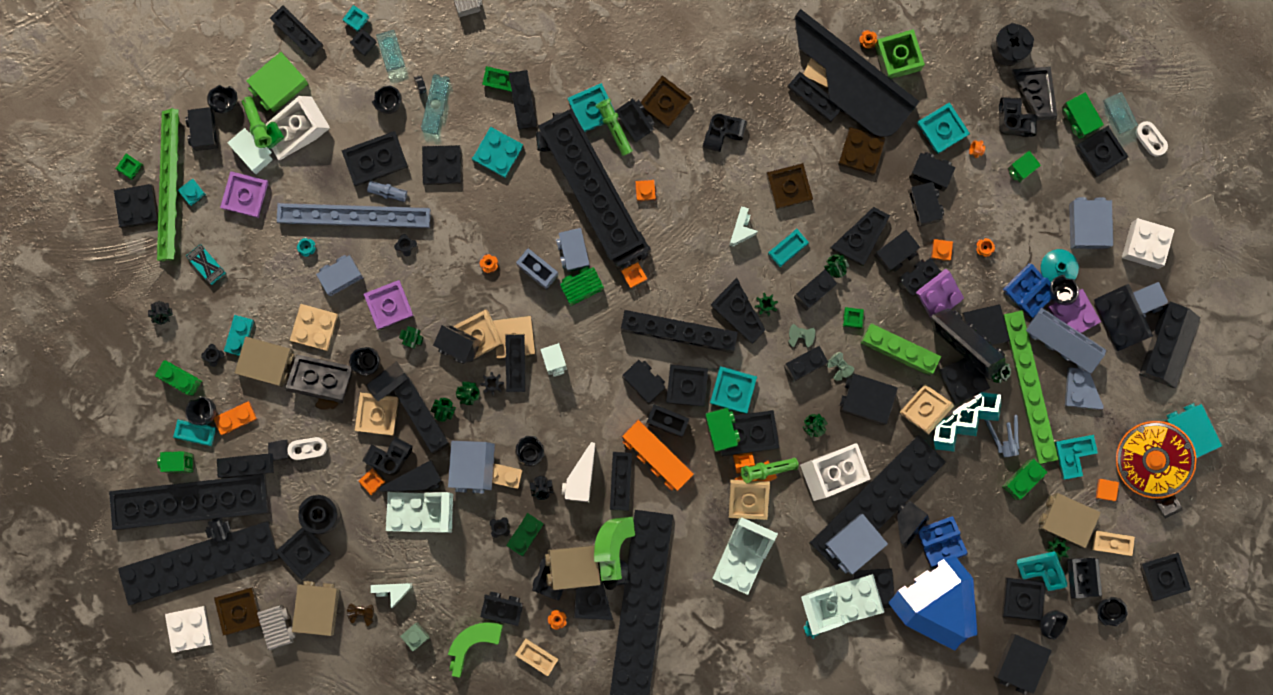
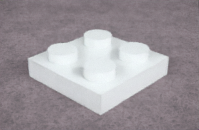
(188, 629)

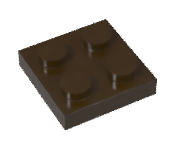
(665, 101)
(861, 151)
(789, 186)
(237, 611)

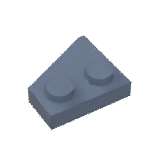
(1081, 390)

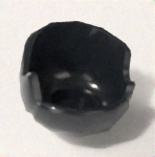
(222, 99)
(387, 100)
(1064, 290)
(364, 360)
(201, 411)
(529, 451)
(1112, 611)
(1053, 624)

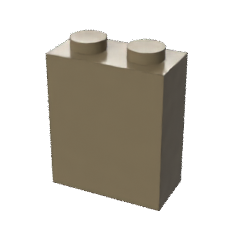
(264, 362)
(1068, 520)
(572, 567)
(315, 608)

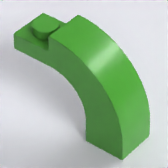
(608, 546)
(479, 632)

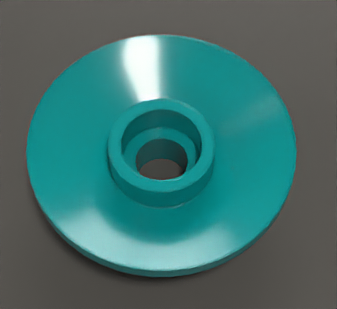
(1050, 263)

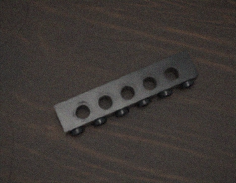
(679, 331)

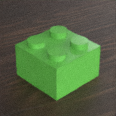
(899, 54)

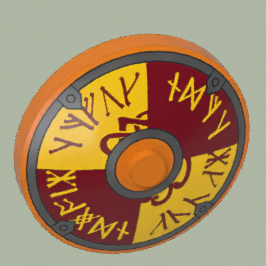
(1156, 459)

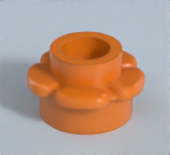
(863, 39)
(977, 148)
(980, 247)
(489, 268)
(562, 619)

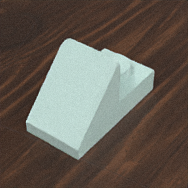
(742, 233)
(397, 591)

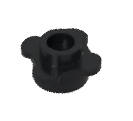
(399, 246)
(206, 355)
(503, 531)

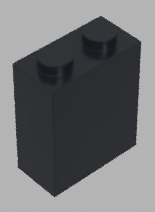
(868, 399)
(1022, 664)

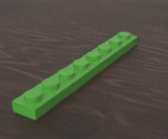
(167, 185)
(1030, 387)

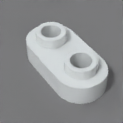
(1152, 138)
(307, 447)

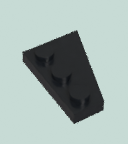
(1038, 91)
(592, 602)

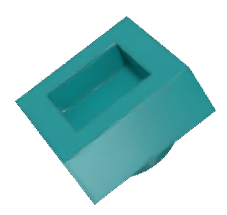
(355, 18)
(191, 192)

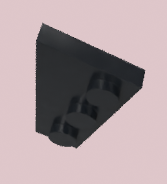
(861, 238)
(738, 311)

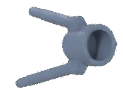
(1009, 447)

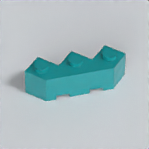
(966, 420)

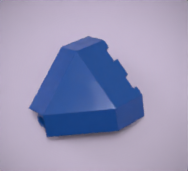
(940, 604)

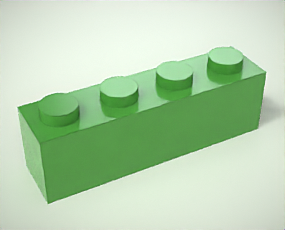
(900, 349)

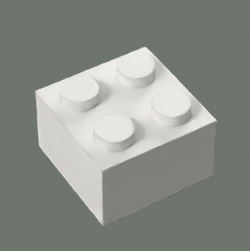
(1148, 243)

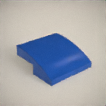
(1029, 290)
(942, 541)

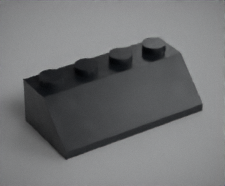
(968, 342)
(1170, 344)

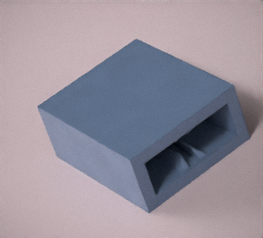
(1091, 223)
(471, 466)
(855, 544)

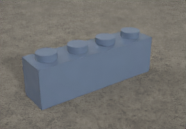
(1066, 341)

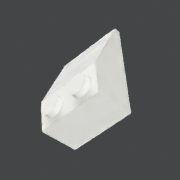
(300, 125)
(835, 472)
(580, 479)

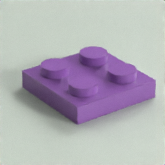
(244, 194)
(940, 293)
(388, 305)
(1077, 315)

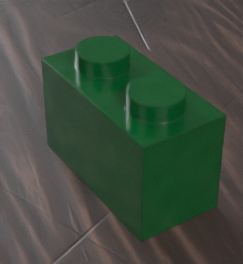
(525, 534)

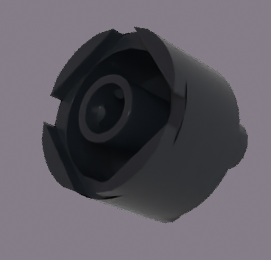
(1019, 37)
(307, 514)

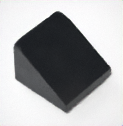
(279, 450)

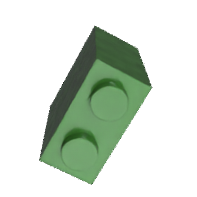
(276, 82)

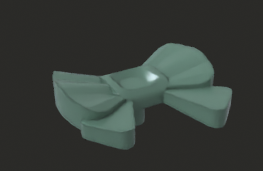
(795, 333)
(844, 369)

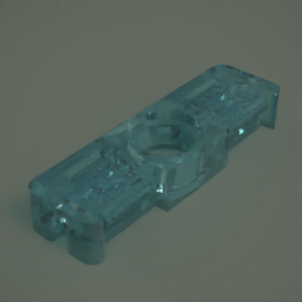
(437, 92)

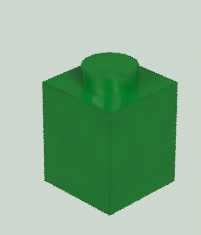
(1023, 167)

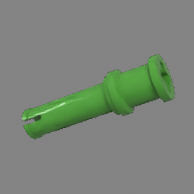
(610, 118)
(257, 128)
(762, 470)

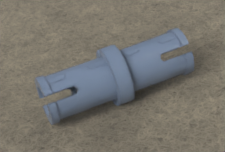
(387, 191)

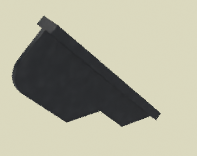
(853, 81)

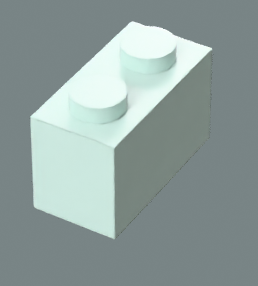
(254, 157)
(554, 360)

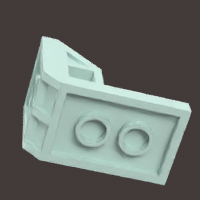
(419, 512)
(744, 555)
(842, 604)

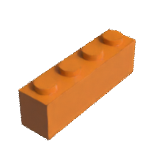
(654, 452)

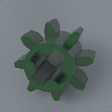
(836, 266)
(765, 298)
(411, 337)
(1003, 374)
(467, 393)
(443, 409)
(815, 425)
(1056, 543)

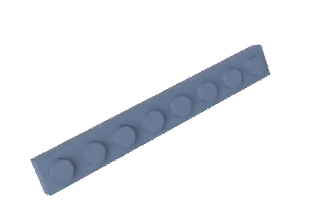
(353, 215)

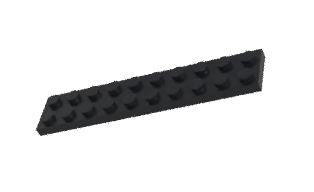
(641, 604)

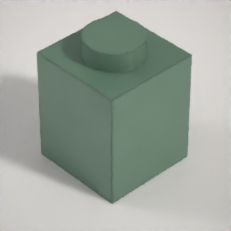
(415, 636)

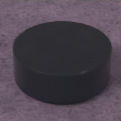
(420, 85)

